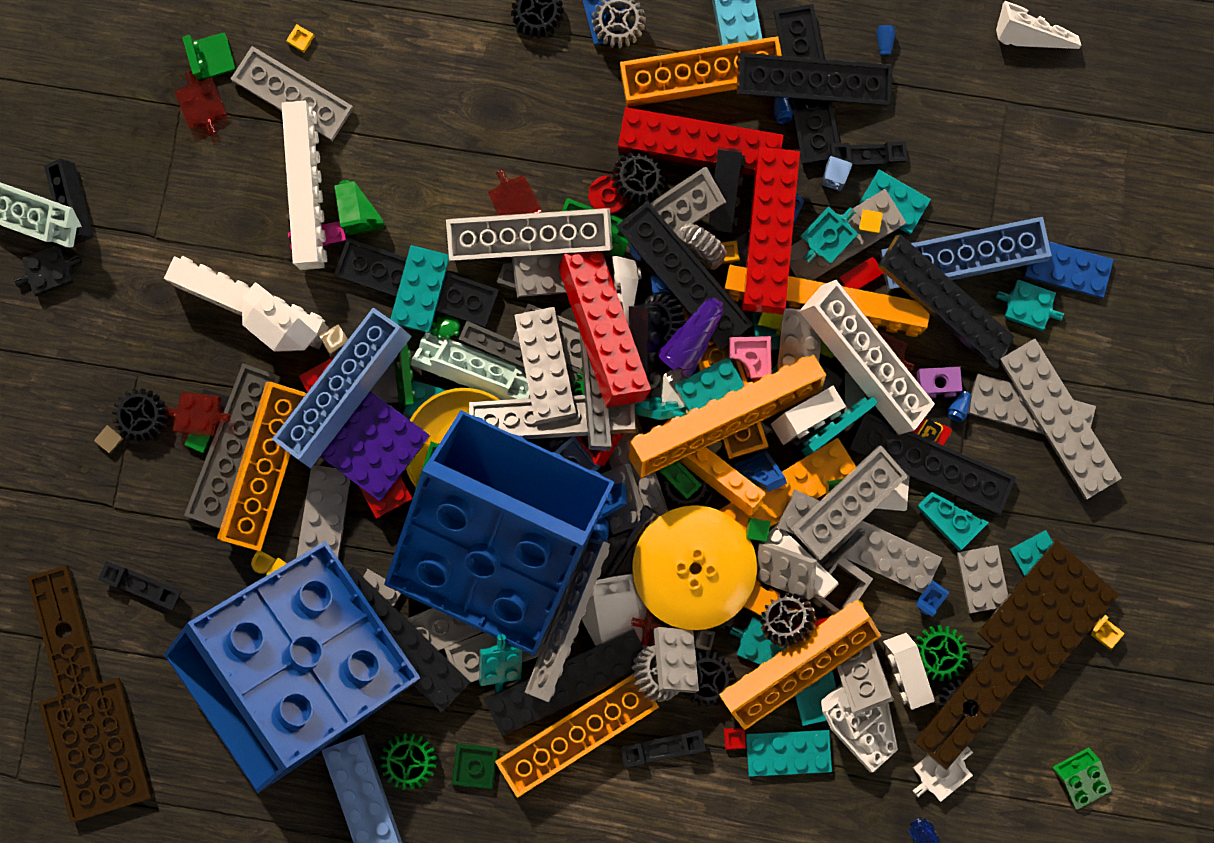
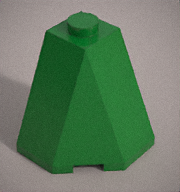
(355, 210)

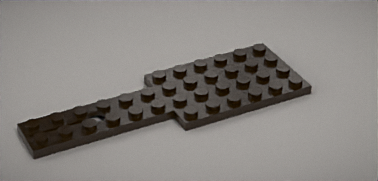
(1028, 638)
(88, 719)

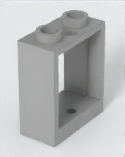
(859, 589)

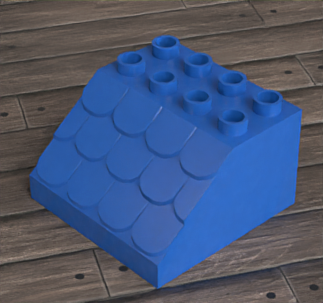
(496, 531)
(289, 665)

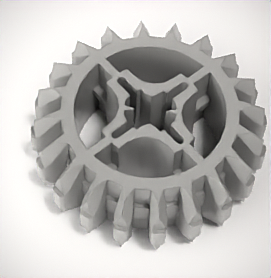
(607, 32)
(703, 245)
(647, 675)

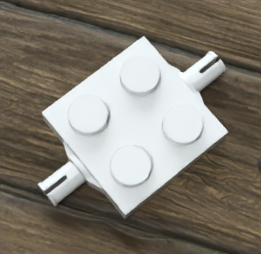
(942, 781)

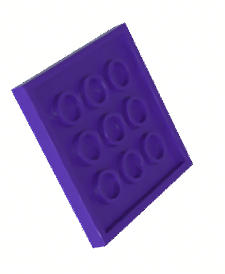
(375, 446)

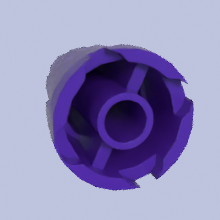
(692, 340)

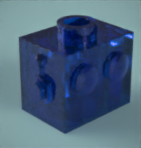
(923, 831)

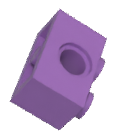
(949, 375)

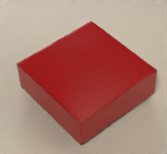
(734, 738)

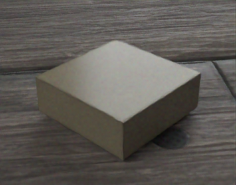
(108, 439)

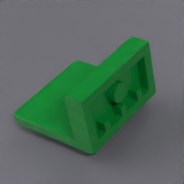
(209, 56)
(1083, 778)

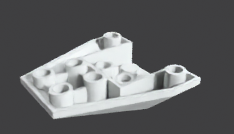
(612, 608)
(866, 735)

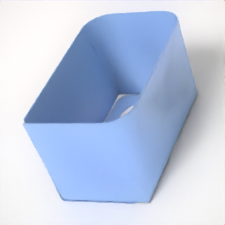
(836, 173)

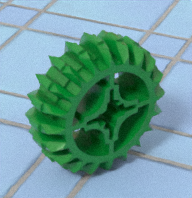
(942, 644)
(407, 771)

